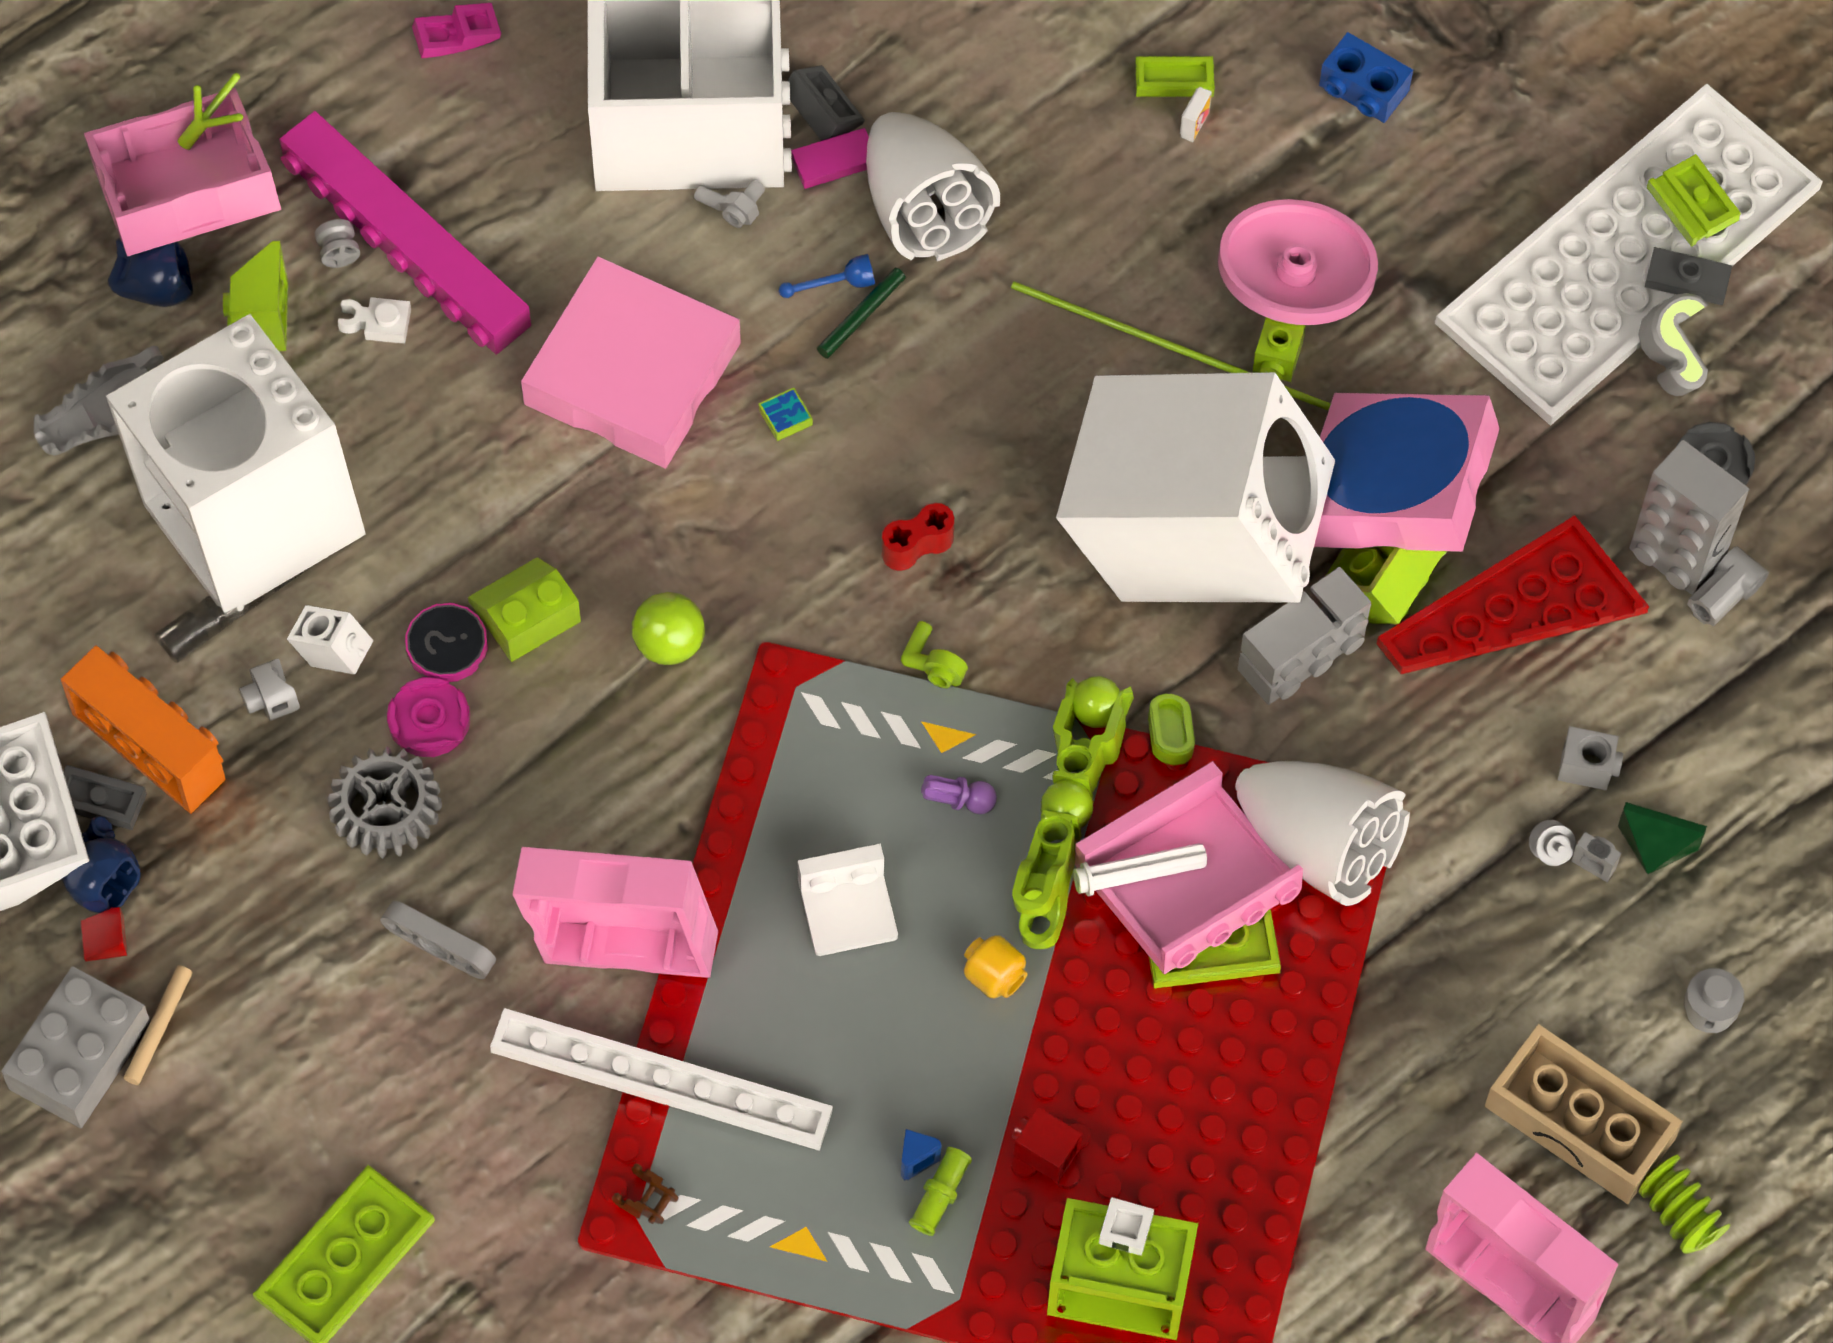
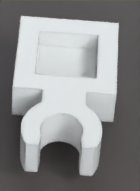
(383, 319)

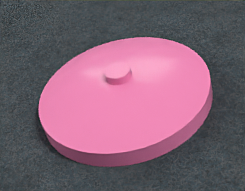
(1297, 262)

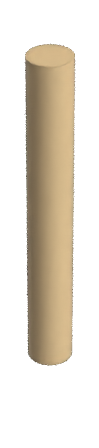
(158, 1025)

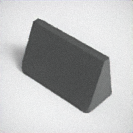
(823, 103)

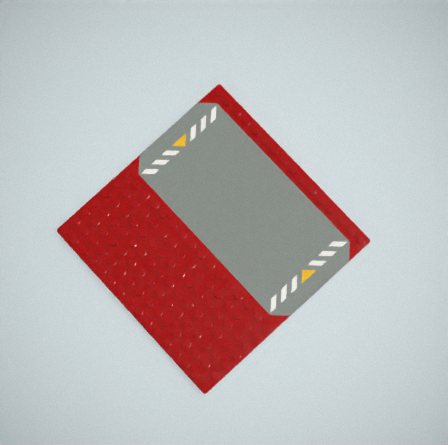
(1181, 1092)

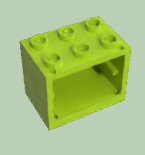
(1117, 1286)

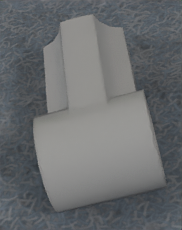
(1733, 579)

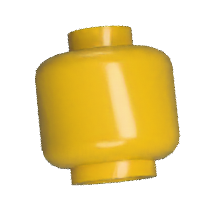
(995, 966)

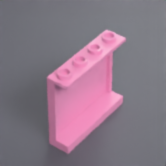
(1196, 908)

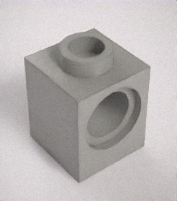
(1586, 742)

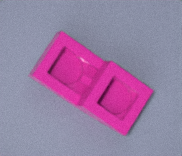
(463, 30)

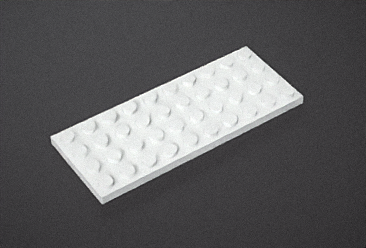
(1575, 289)

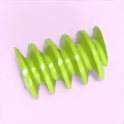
(1681, 1206)

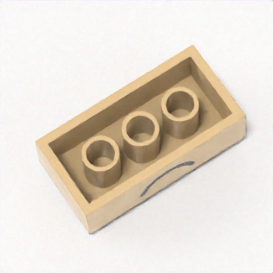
(1583, 1113)

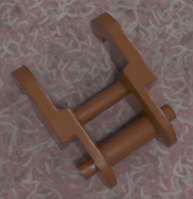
(639, 1208)

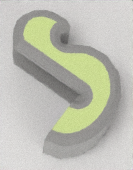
(1668, 345)

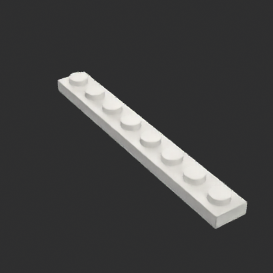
(661, 1079)

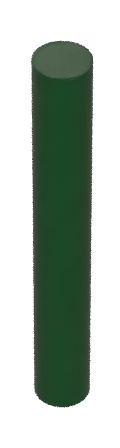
(861, 313)

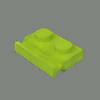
(1693, 200)

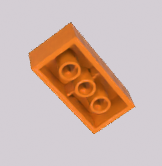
(144, 728)

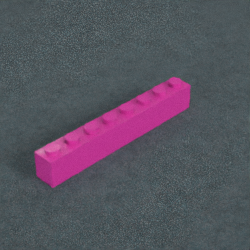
(405, 233)

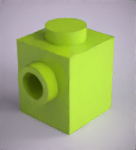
(1278, 348)

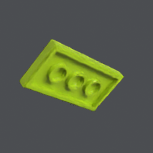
(344, 1257)

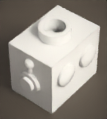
(330, 639)

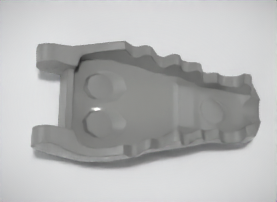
(85, 410)

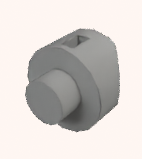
(269, 691)
(1713, 1000)

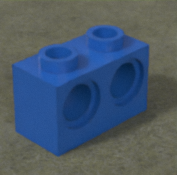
(1370, 71)

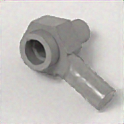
(737, 207)

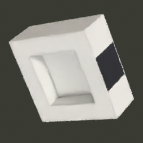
(1126, 1226)

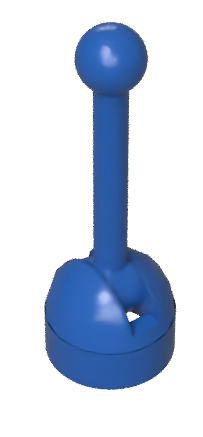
(857, 273)

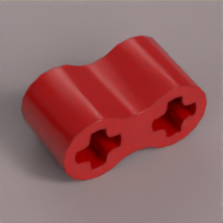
(925, 534)

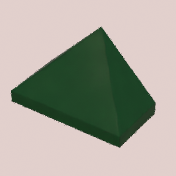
(1659, 837)

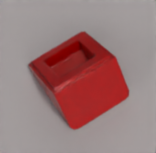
(104, 935)

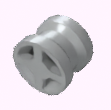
(337, 243)

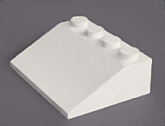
(36, 813)

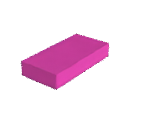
(831, 158)

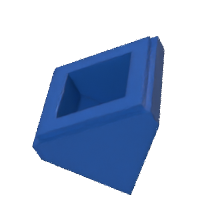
(919, 1153)

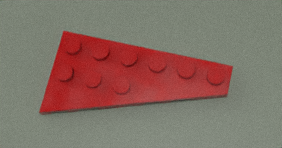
(1532, 595)

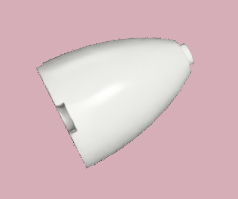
(909, 164)
(1326, 822)

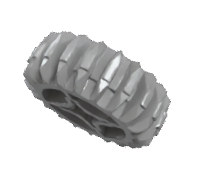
(369, 827)

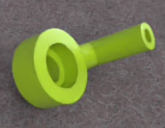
(941, 666)

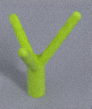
(202, 120)

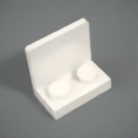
(846, 900)

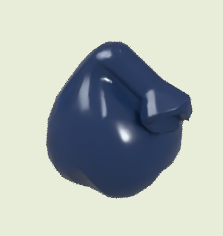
(153, 276)
(109, 873)

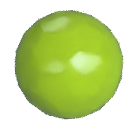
(668, 628)

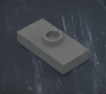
(1689, 274)

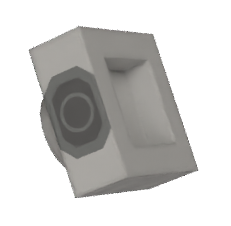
(1596, 856)

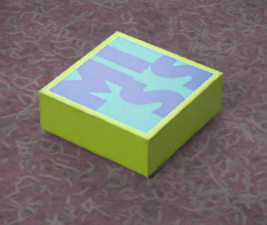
(785, 414)

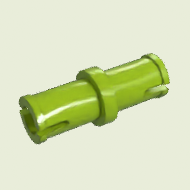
(940, 1191)

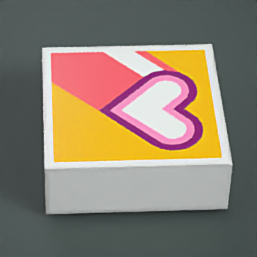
(1195, 114)

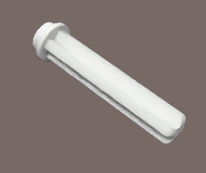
(1138, 868)

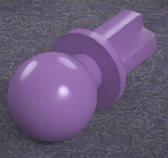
(977, 797)

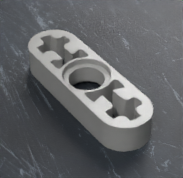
(438, 940)

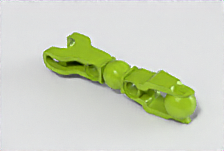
(1067, 804)

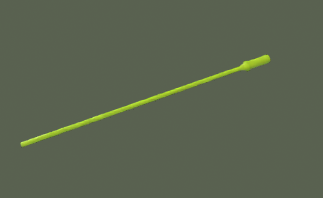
(1155, 339)

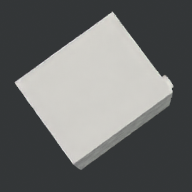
(687, 94)
(240, 463)
(1178, 493)

